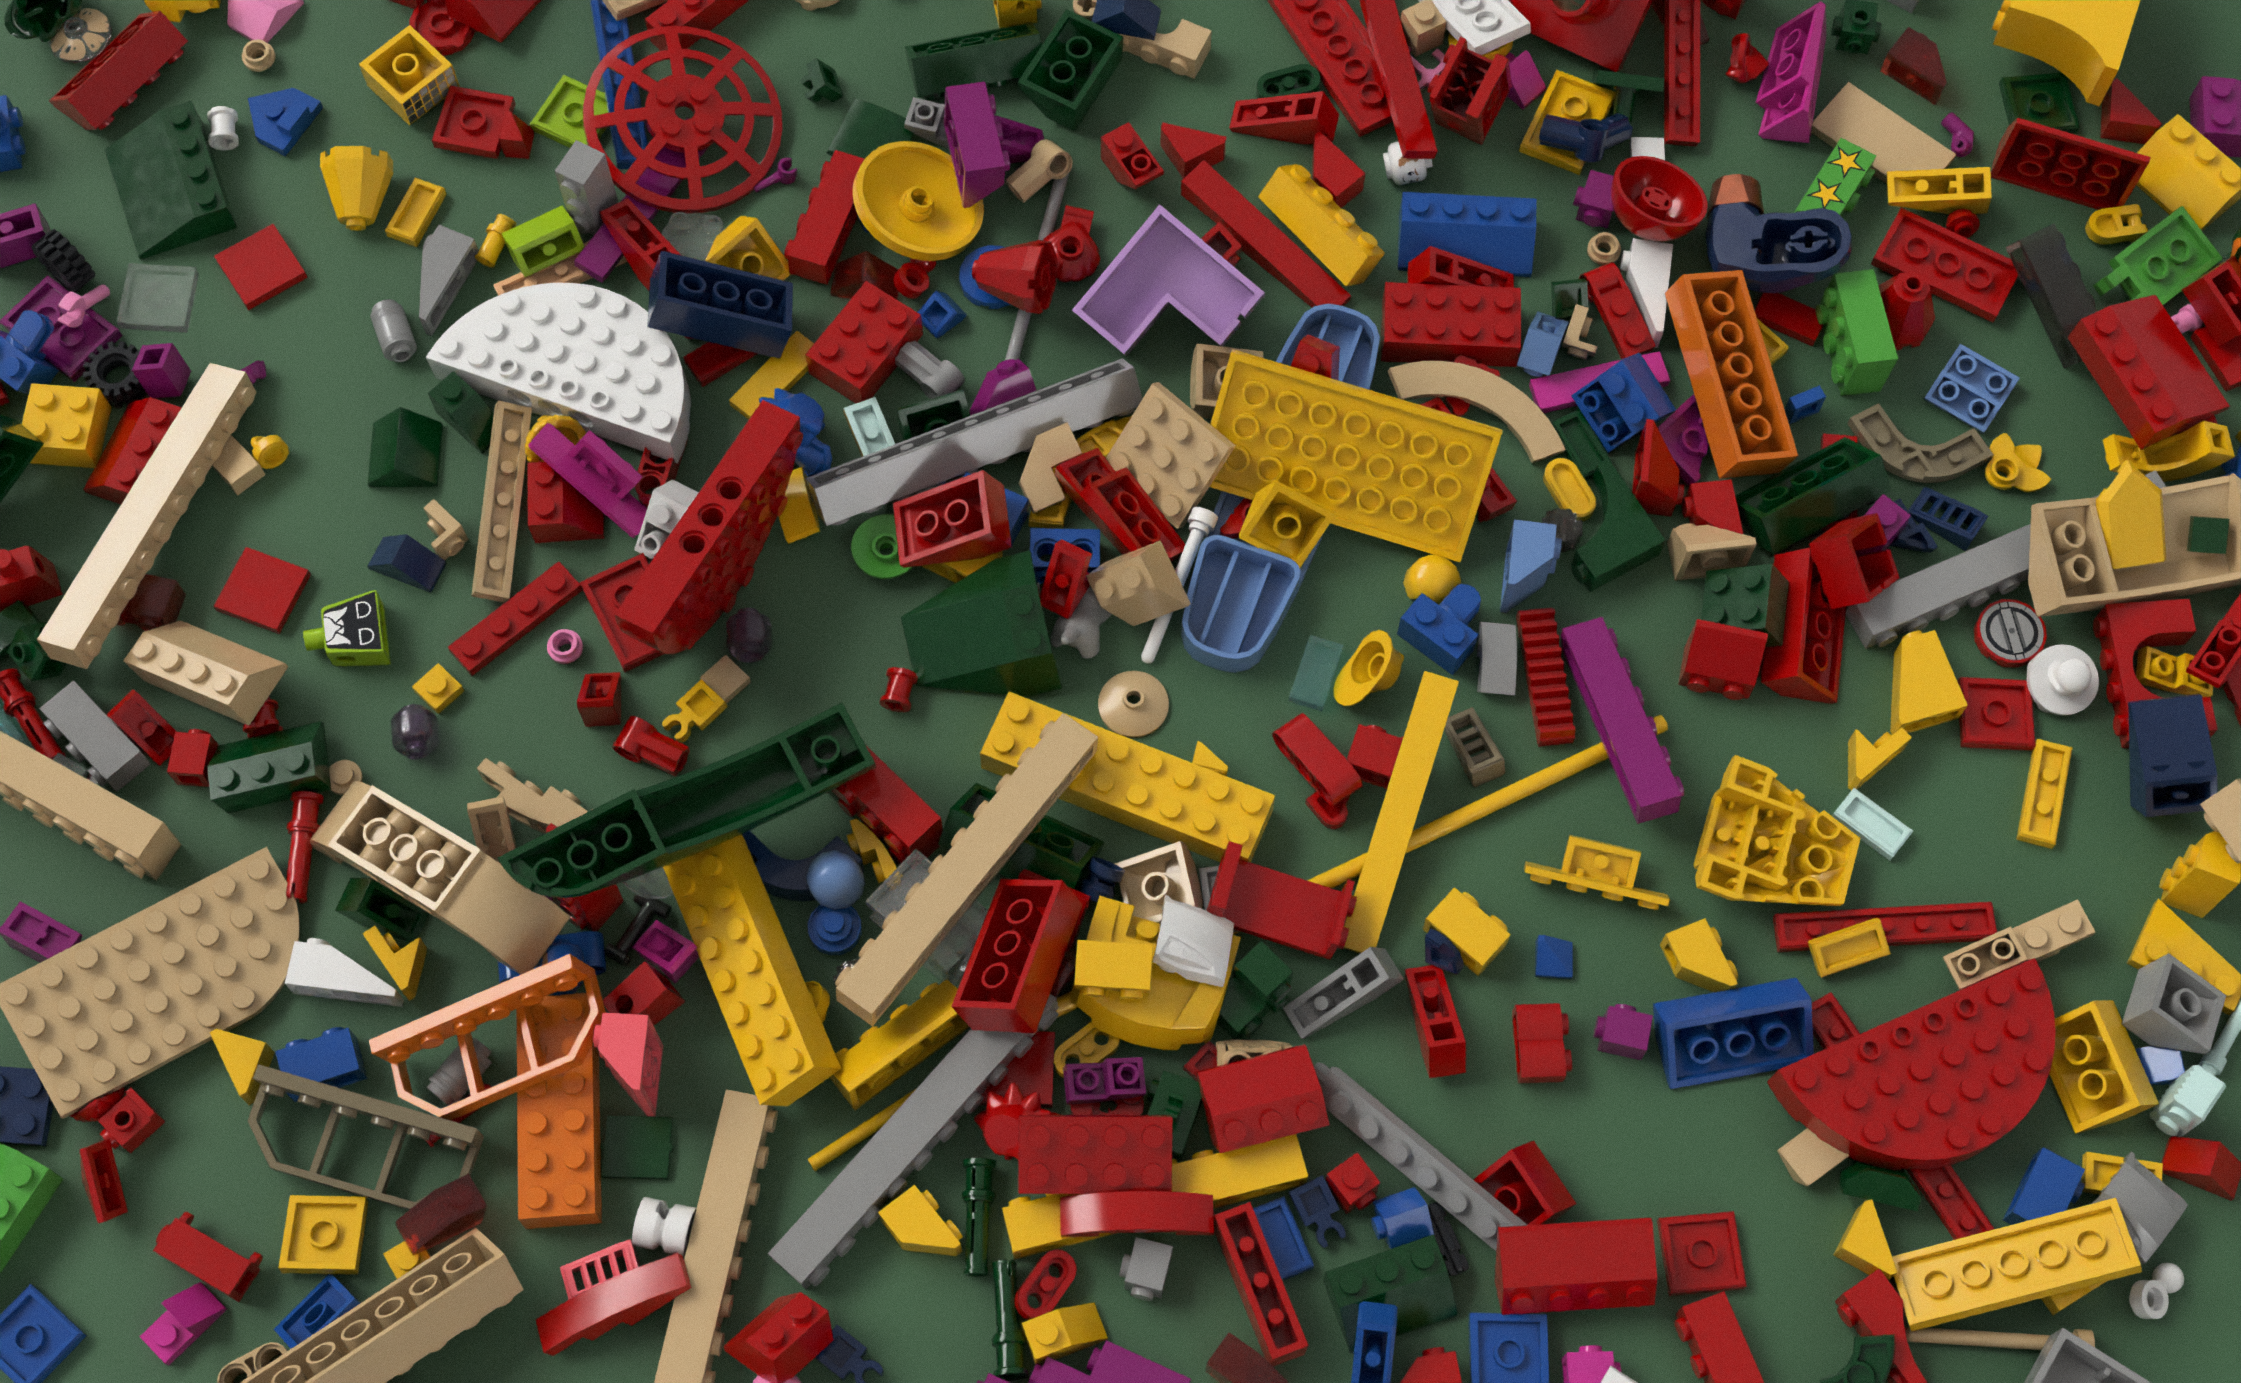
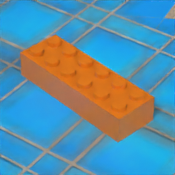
(1731, 374)
(559, 1124)

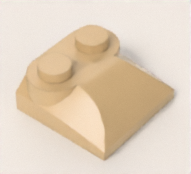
(1207, 375)
(1158, 874)

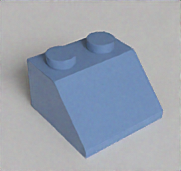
(1528, 560)

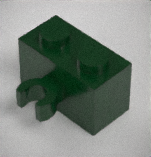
(1180, 1099)

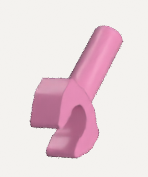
(78, 304)

